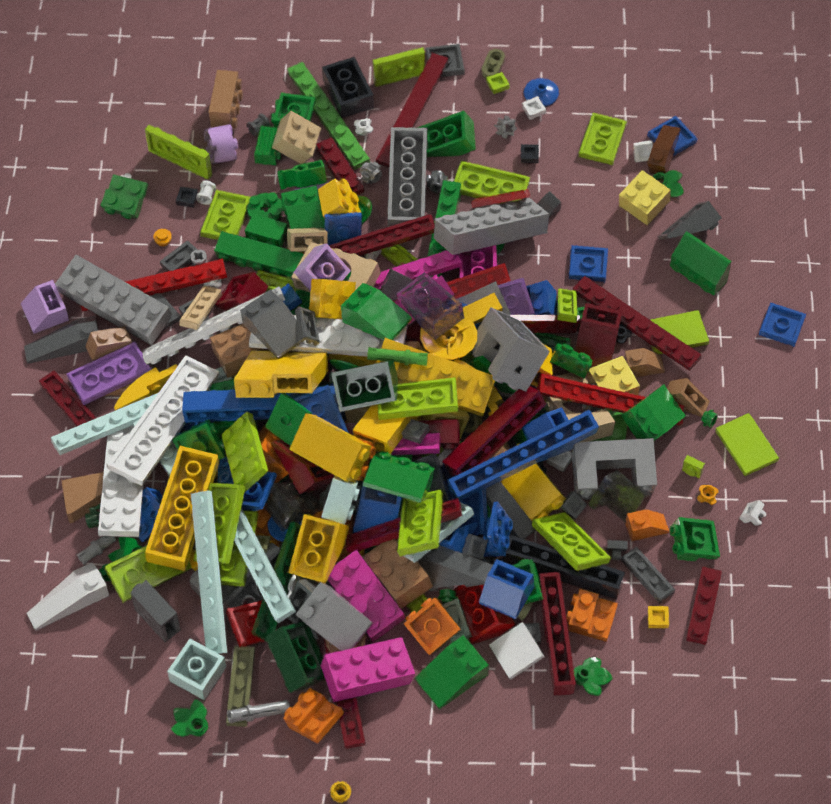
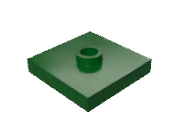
(286, 418)

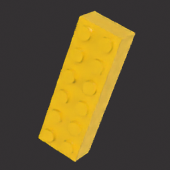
(472, 385)
(174, 525)

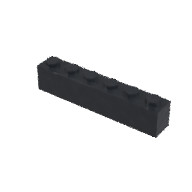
(597, 579)

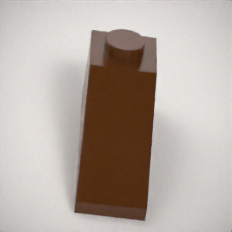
(663, 150)

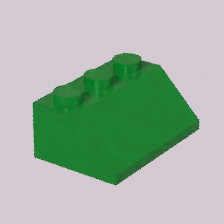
(700, 264)
(399, 476)

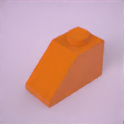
(645, 524)

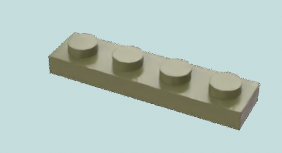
(241, 681)

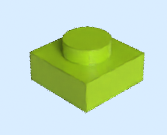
(497, 83)
(693, 467)

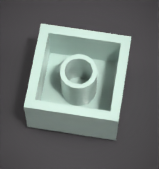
(339, 500)
(196, 669)

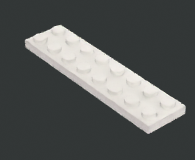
(189, 336)
(337, 338)
(160, 422)
(120, 496)

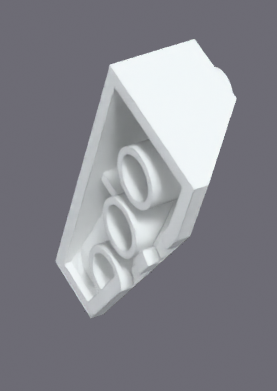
(72, 594)

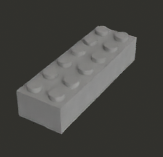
(407, 174)
(490, 226)
(113, 299)

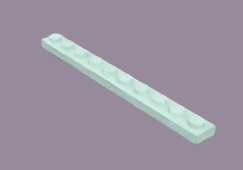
(108, 423)

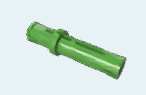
(398, 356)

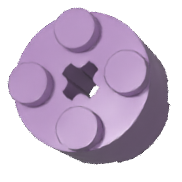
(221, 144)

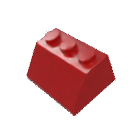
(482, 621)

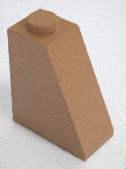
(82, 494)

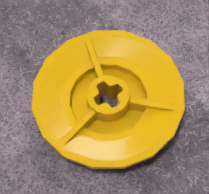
(461, 342)

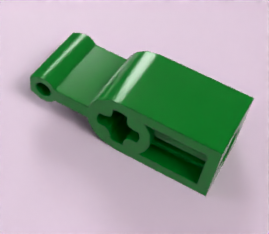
(303, 175)

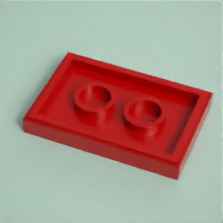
(500, 198)

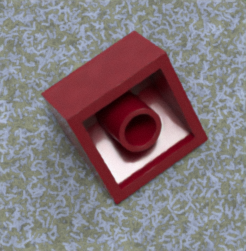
(240, 290)

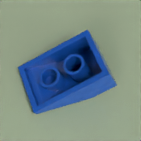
(256, 495)

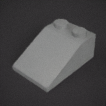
(334, 617)

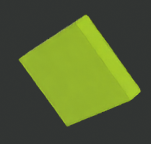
(398, 67)
(602, 138)
(225, 214)
(684, 326)
(747, 444)

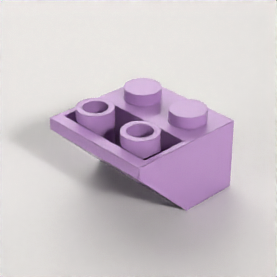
(44, 307)

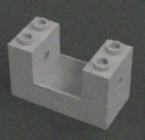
(510, 348)
(614, 454)

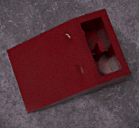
(598, 333)
(303, 472)

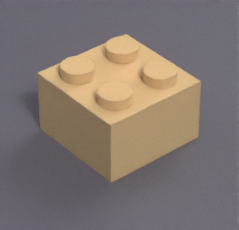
(296, 137)

